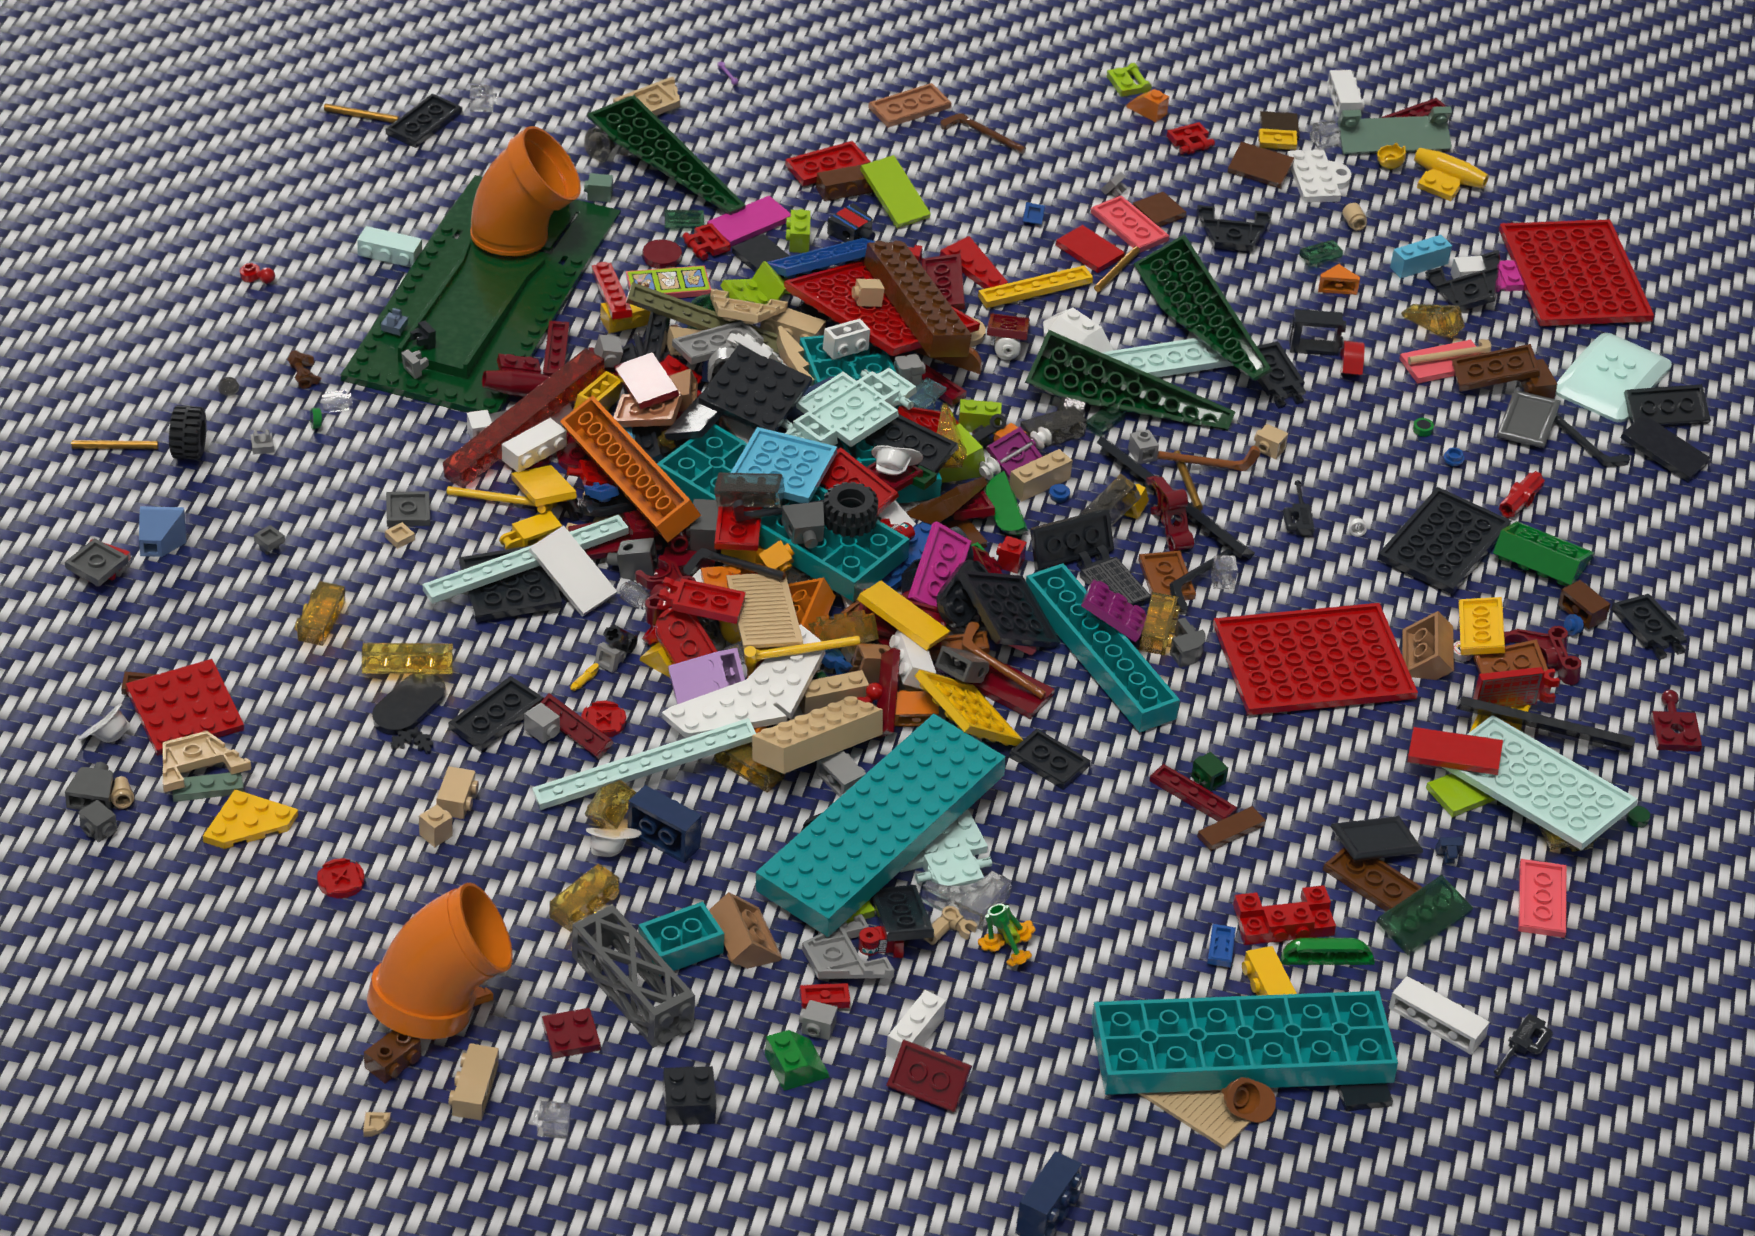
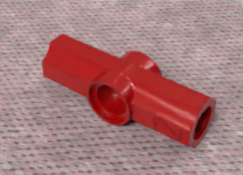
(1521, 494)

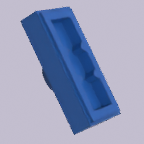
(1221, 945)

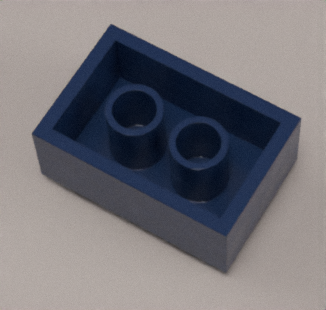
(665, 823)
(1049, 1197)

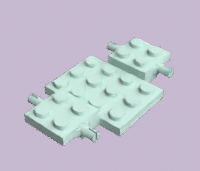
(851, 407)
(951, 857)

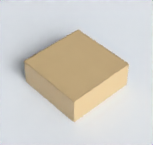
(399, 535)

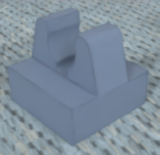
(394, 322)

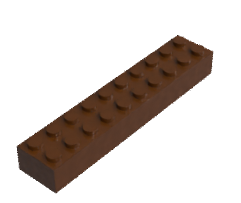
(917, 299)

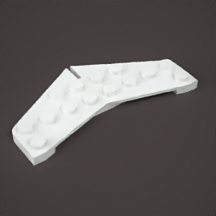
(764, 697)

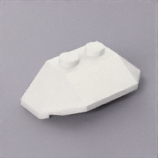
(1078, 328)

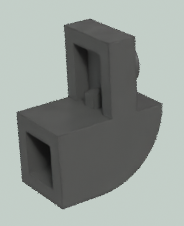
(1188, 644)

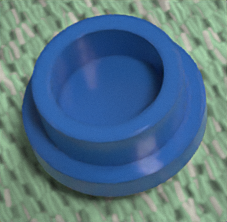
(1454, 457)
(1059, 493)
(1573, 624)

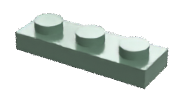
(208, 786)

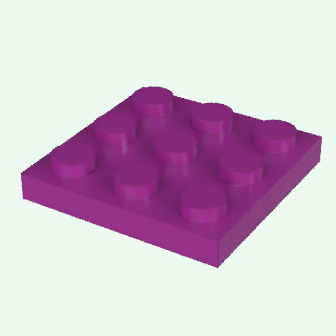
(1114, 610)

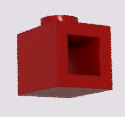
(1011, 554)

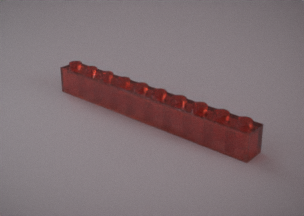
(530, 411)

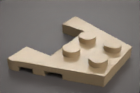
(743, 310)
(194, 752)

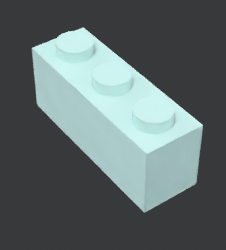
(389, 246)

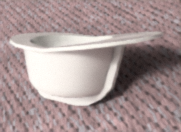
(895, 460)
(110, 727)
(610, 841)

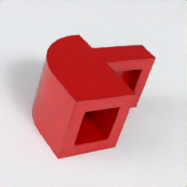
(1352, 357)

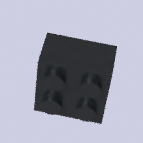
(689, 1095)

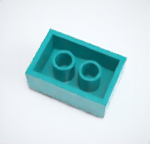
(684, 936)

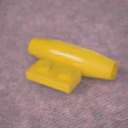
(1447, 174)

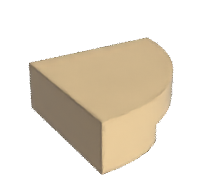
(375, 1123)

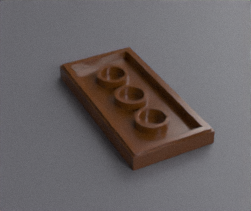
(1495, 367)
(1371, 879)

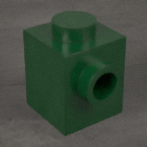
(1209, 771)

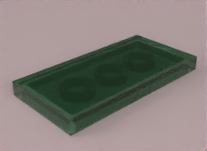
(1424, 914)

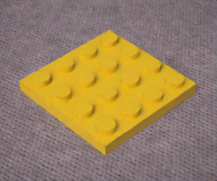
(968, 708)

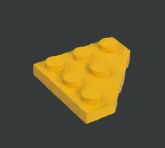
(248, 819)

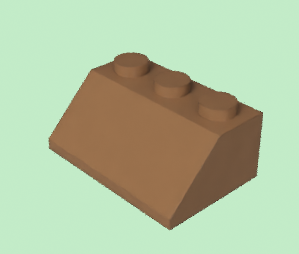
(1429, 647)
(745, 932)

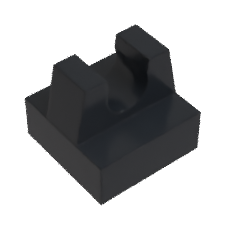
(425, 335)

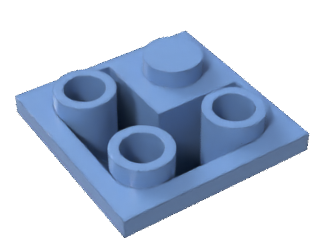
(161, 530)

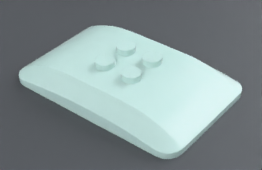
(1606, 371)

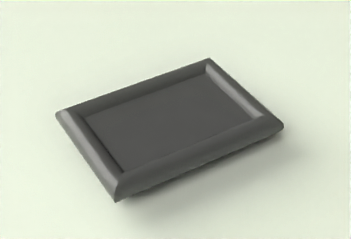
(1528, 419)

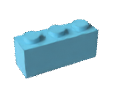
(1420, 256)

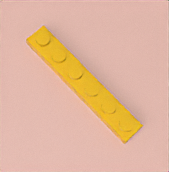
(1035, 286)

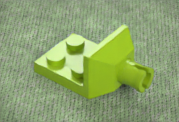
(760, 289)

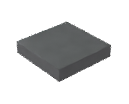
(408, 507)
(96, 562)

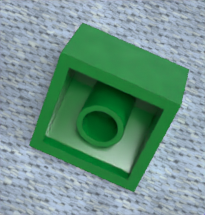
(794, 1059)

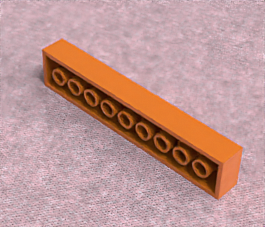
(630, 468)

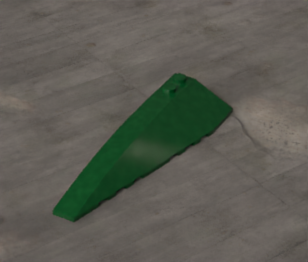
(644, 135)
(1099, 380)

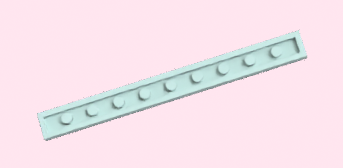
(517, 562)
(644, 763)

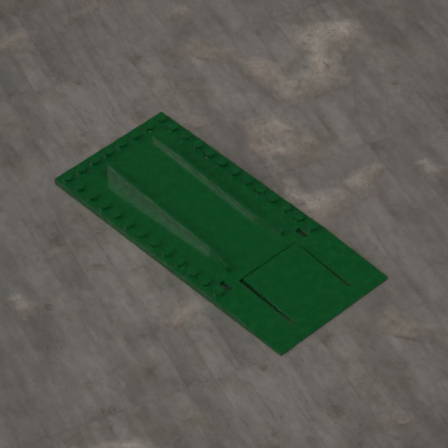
(477, 306)

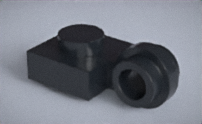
(982, 433)

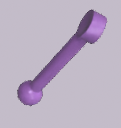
(721, 65)

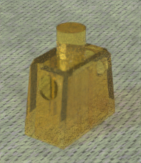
(607, 808)

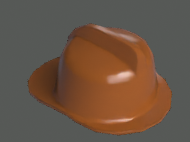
(1249, 1099)

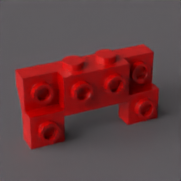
(1285, 921)

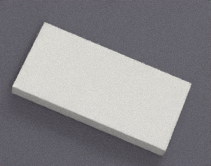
(572, 571)

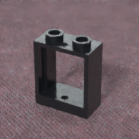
(1316, 319)

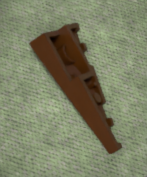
(946, 504)

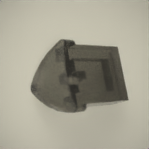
(1068, 402)

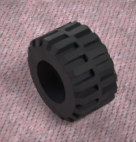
(187, 432)
(850, 509)

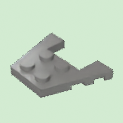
(837, 958)

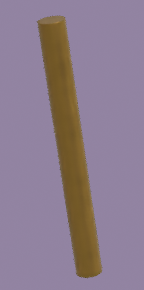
(360, 113)
(1116, 269)
(101, 444)
(1189, 483)

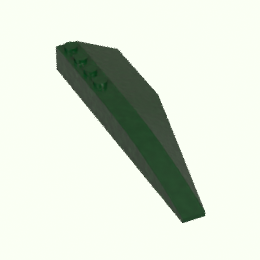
(1196, 302)

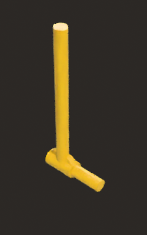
(500, 497)
(753, 655)

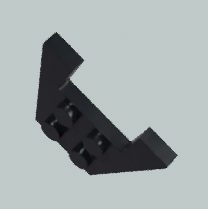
(1233, 234)
(1470, 289)

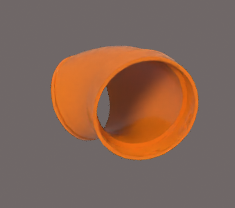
(522, 193)
(437, 964)

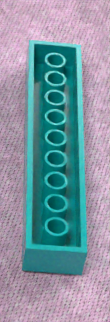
(1103, 650)

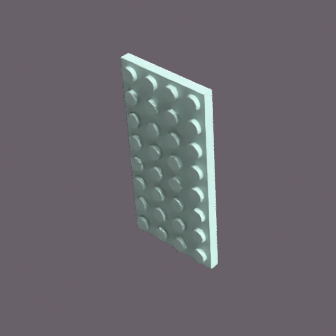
(1548, 787)

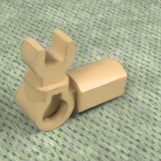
(953, 920)

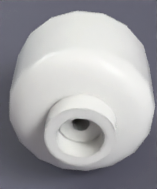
(1007, 348)

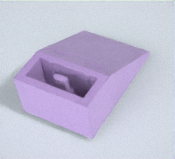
(705, 674)

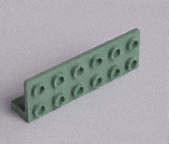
(1371, 134)

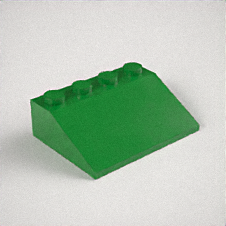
(1542, 553)

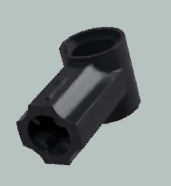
(620, 638)

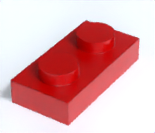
(830, 994)

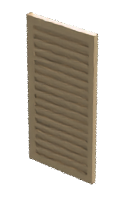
(767, 611)
(1202, 1112)

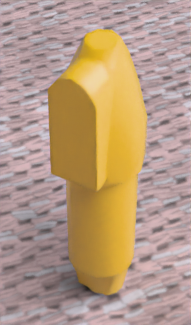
(585, 677)

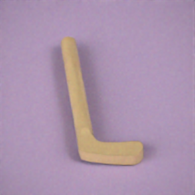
(1484, 347)

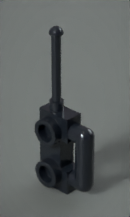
(1302, 514)
(1521, 1039)

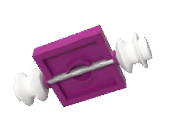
(1014, 451)

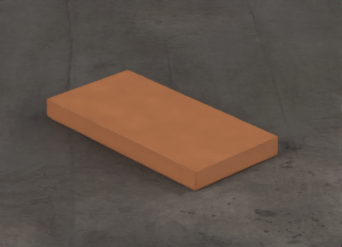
(909, 105)

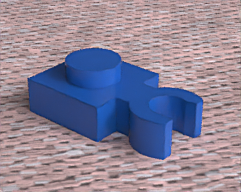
(601, 492)

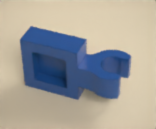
(835, 659)

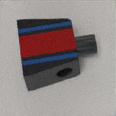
(850, 224)

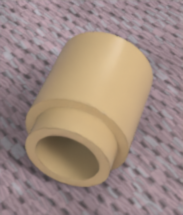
(1354, 216)

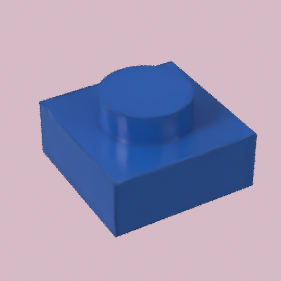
(1034, 213)

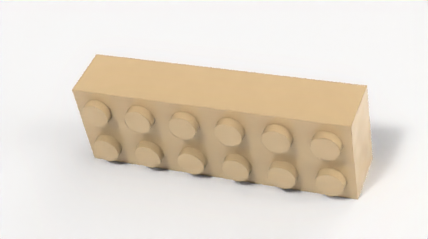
(817, 734)

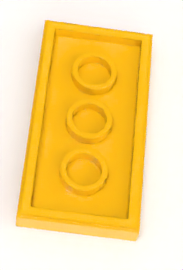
(544, 485)
(903, 615)
(1481, 626)

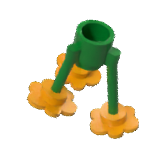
(999, 916)

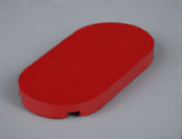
(682, 636)

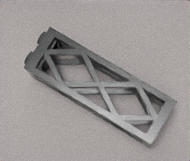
(665, 1020)

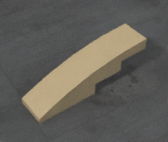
(792, 352)

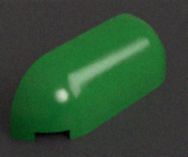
(1007, 510)
(1327, 952)

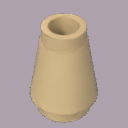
(122, 793)

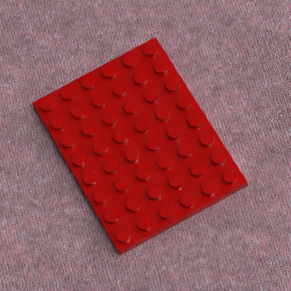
(1576, 272)
(832, 294)
(1314, 658)

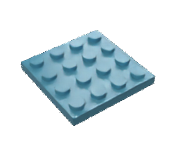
(797, 459)

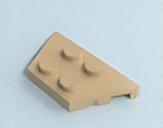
(657, 97)

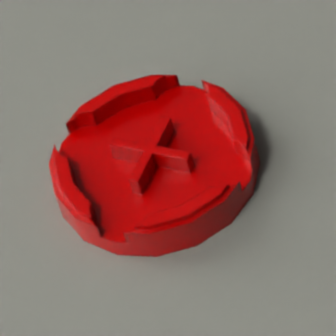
(605, 717)
(340, 878)

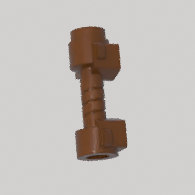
(304, 377)

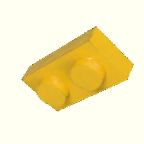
(1277, 139)

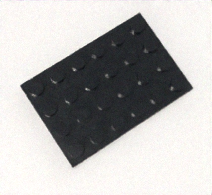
(1444, 540)

